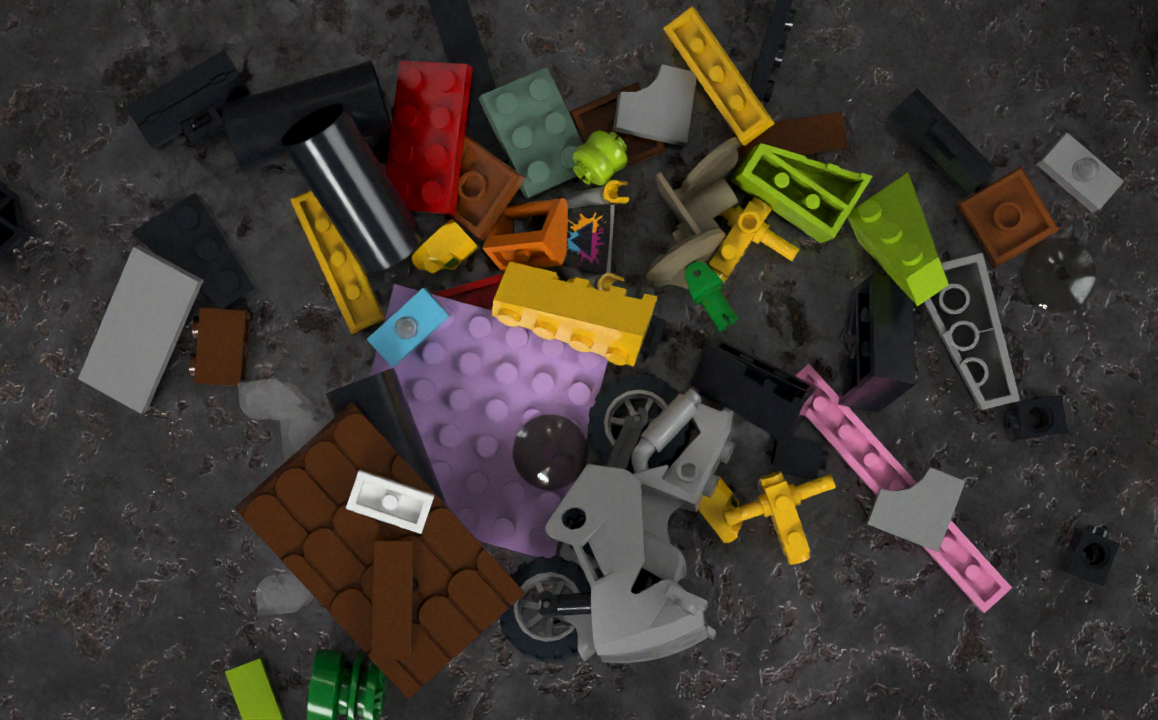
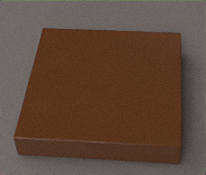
(600, 117)

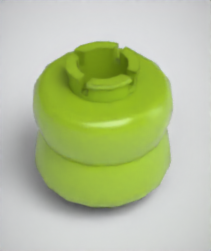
(600, 158)

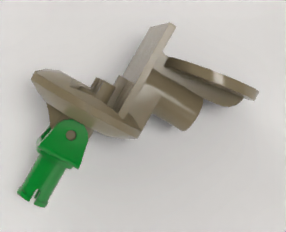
(699, 237)

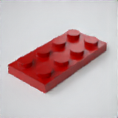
(429, 134)

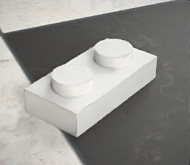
(390, 501)

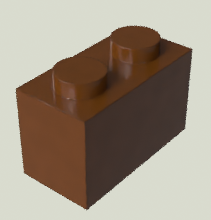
(220, 347)

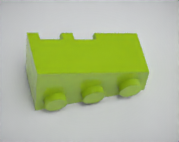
(801, 190)
(900, 240)

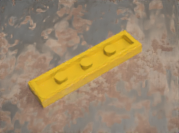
(718, 76)
(339, 266)

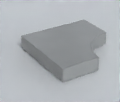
(661, 109)
(920, 511)

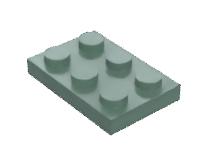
(534, 131)

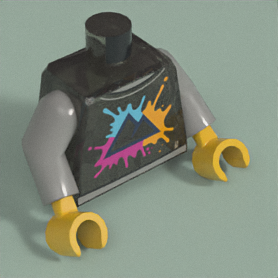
(591, 235)

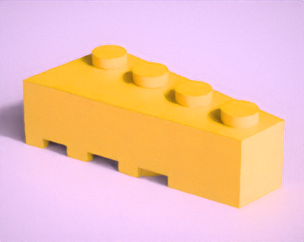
(574, 312)

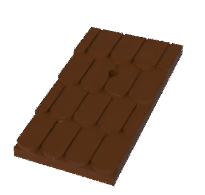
(330, 548)

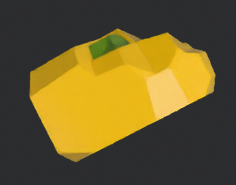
(444, 249)
(713, 508)

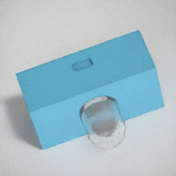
(408, 327)

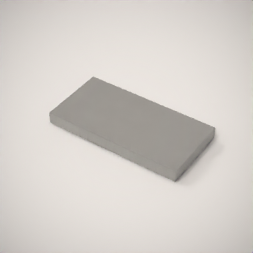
(140, 329)

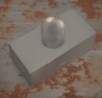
(1080, 172)

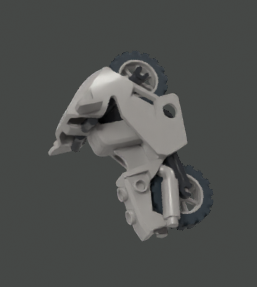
(619, 523)

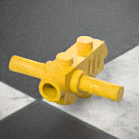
(746, 227)
(781, 502)

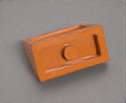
(531, 248)

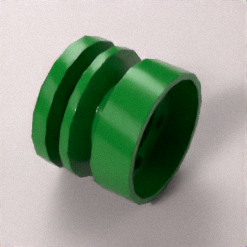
(343, 690)

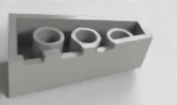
(972, 331)

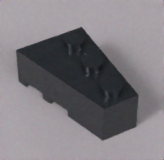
(197, 243)
(882, 347)
(754, 389)

